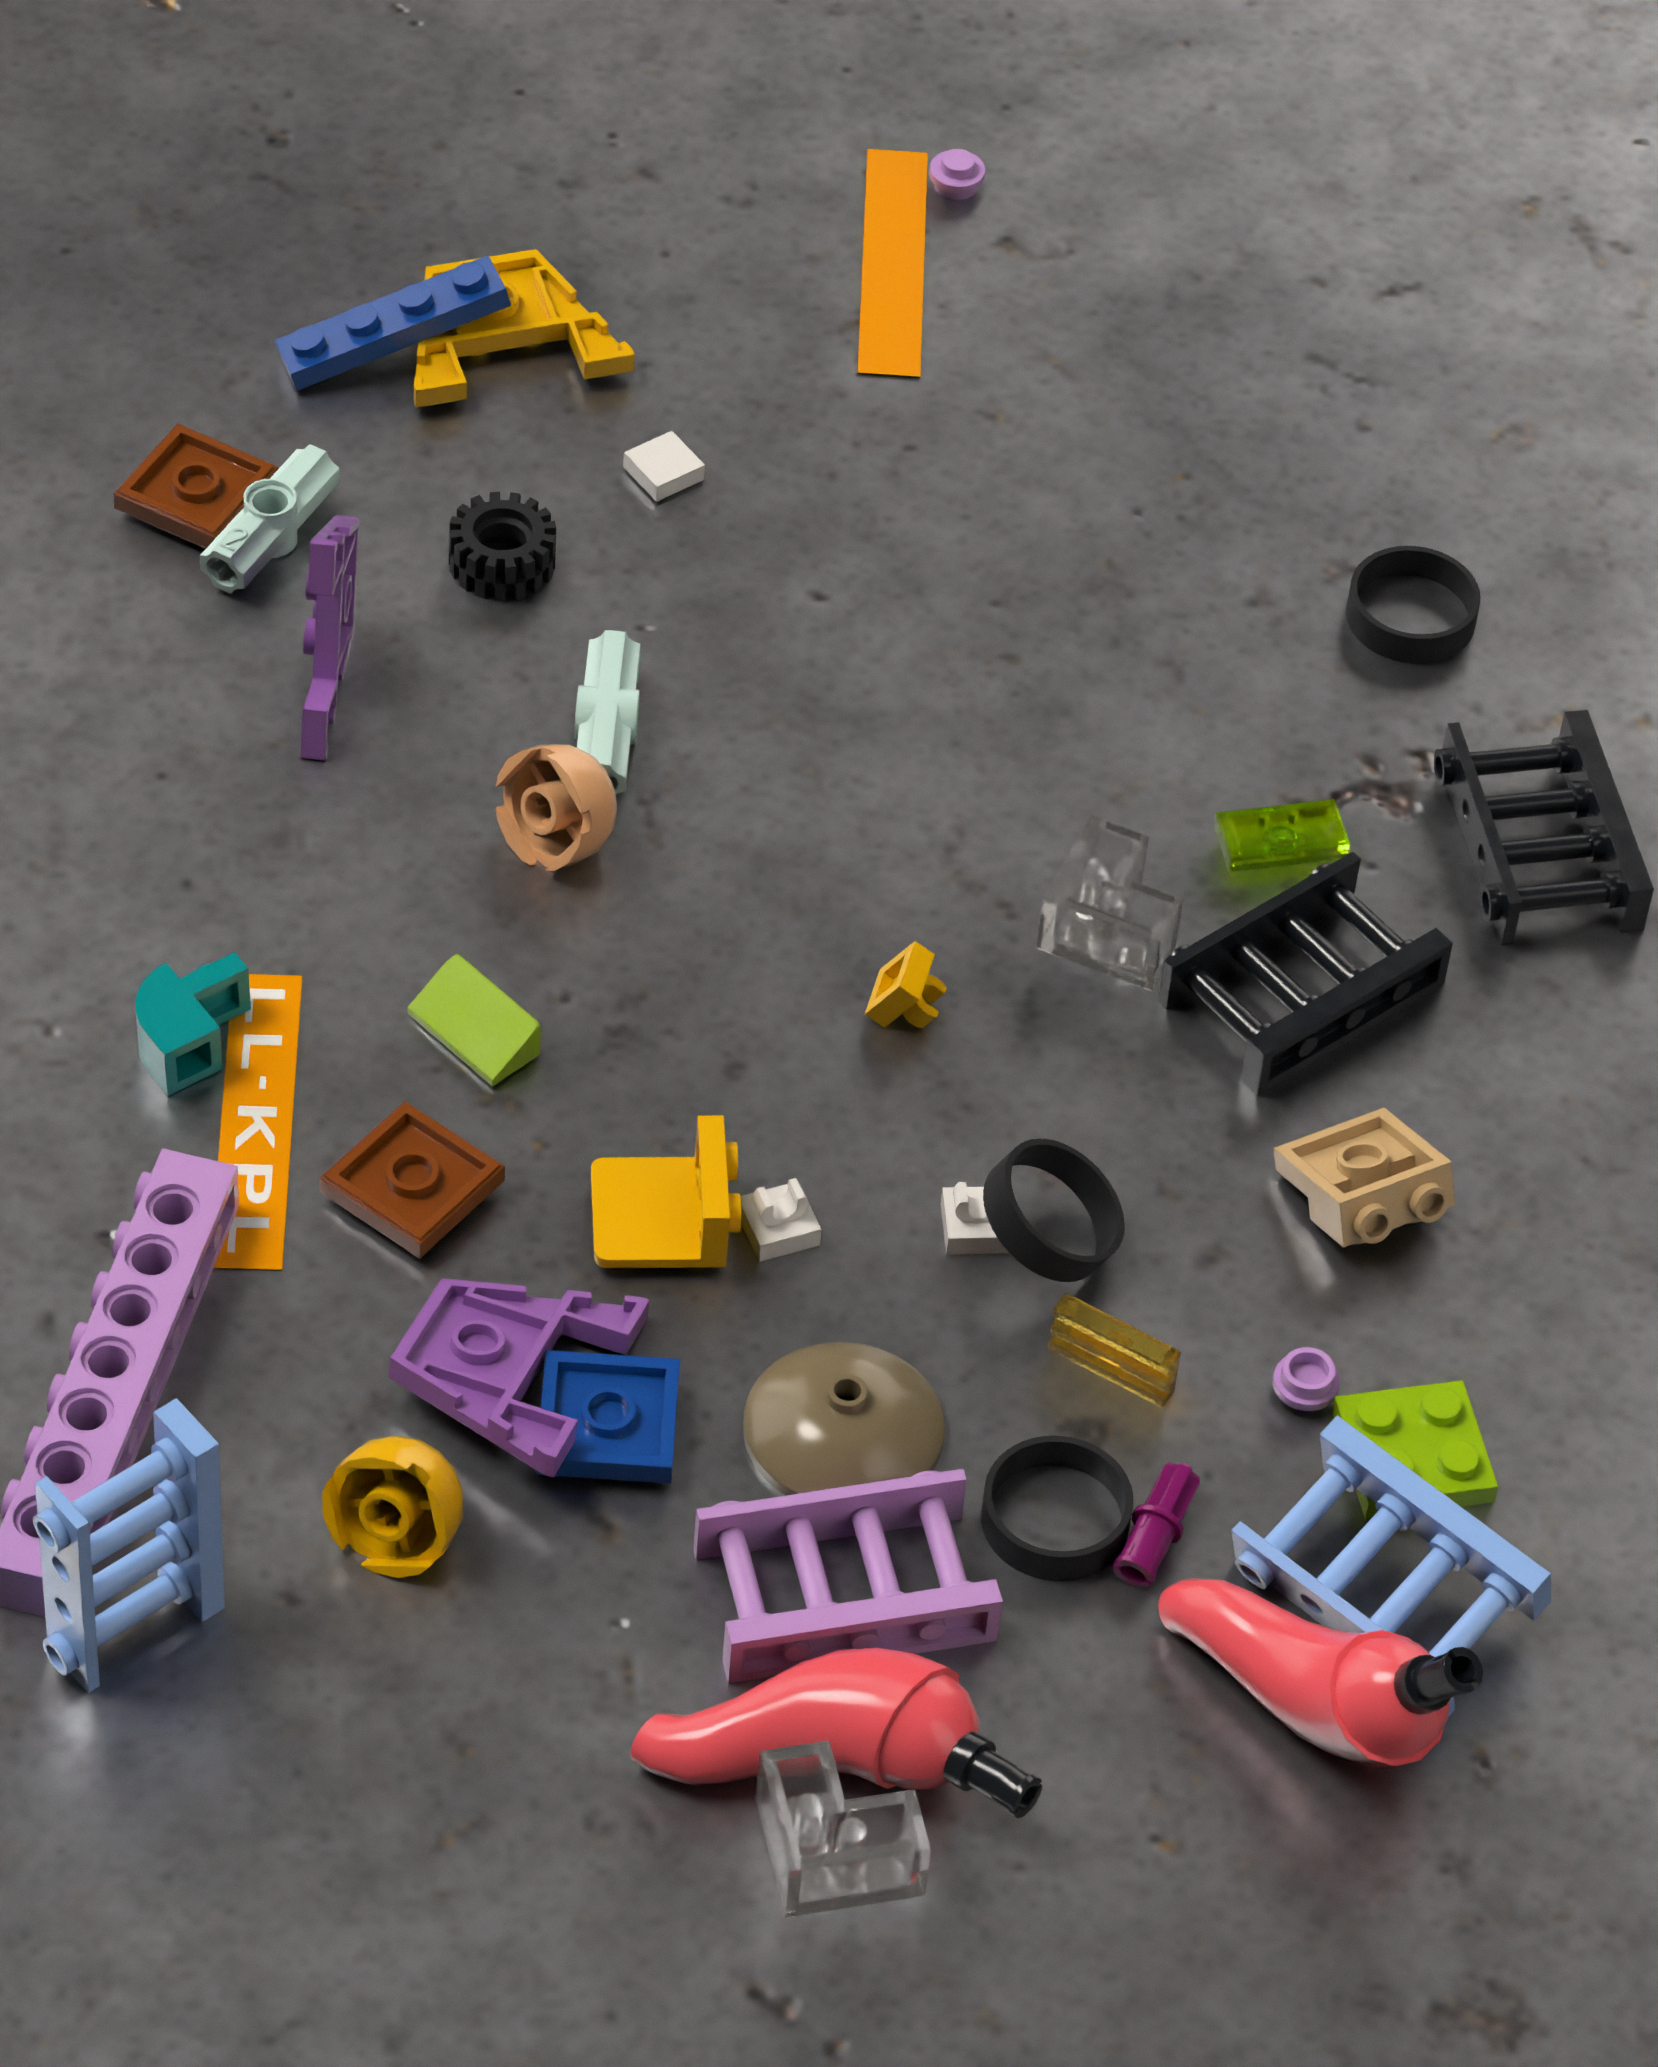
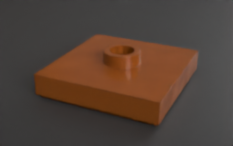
(190, 485)
(412, 1179)

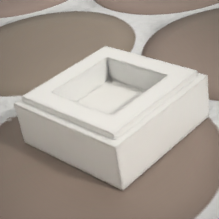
(664, 466)

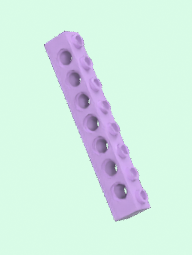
(121, 1353)

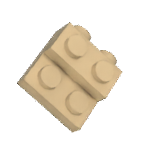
(1368, 1177)

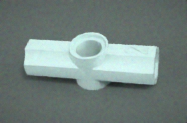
(270, 519)
(609, 703)

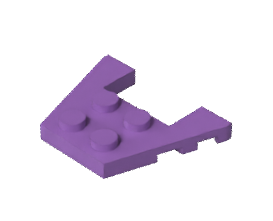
(329, 632)
(483, 1346)

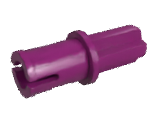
(1157, 1525)

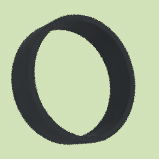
(1408, 646)
(1023, 1240)
(1067, 1453)

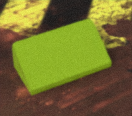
(477, 1021)

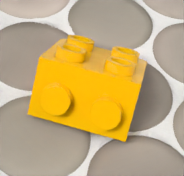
(667, 1207)

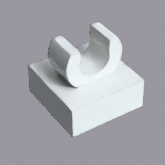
(779, 1221)
(966, 1222)

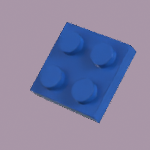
(621, 1411)

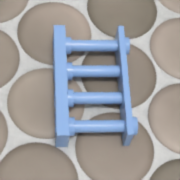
(1402, 1503)
(185, 1544)

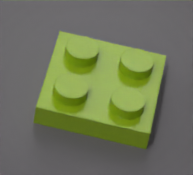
(1428, 1432)

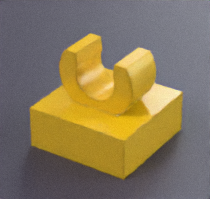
(904, 988)

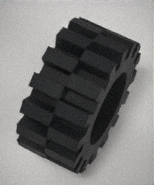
(502, 569)

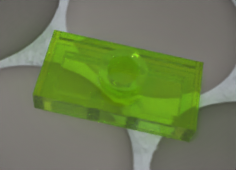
(1281, 835)

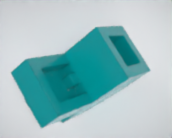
(181, 1019)

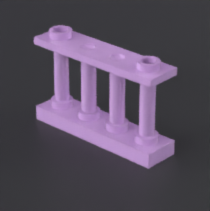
(910, 1622)

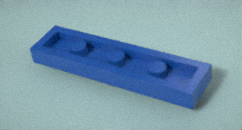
(392, 322)

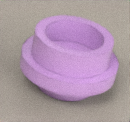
(956, 173)
(1306, 1379)

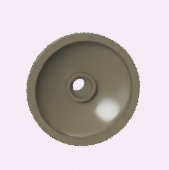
(815, 1441)

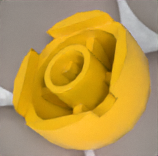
(394, 1505)

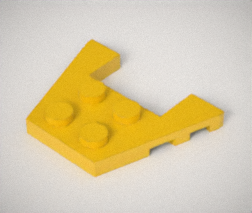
(540, 312)

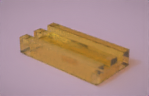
(1114, 1350)

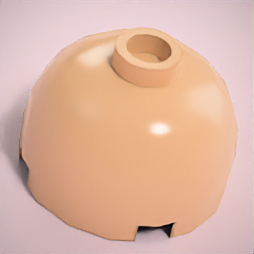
(555, 805)

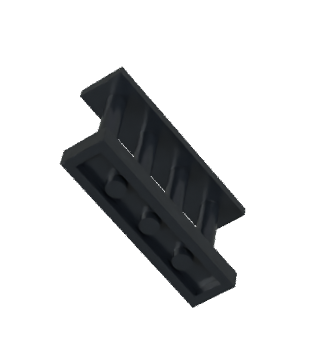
(1588, 796)
(1316, 1021)

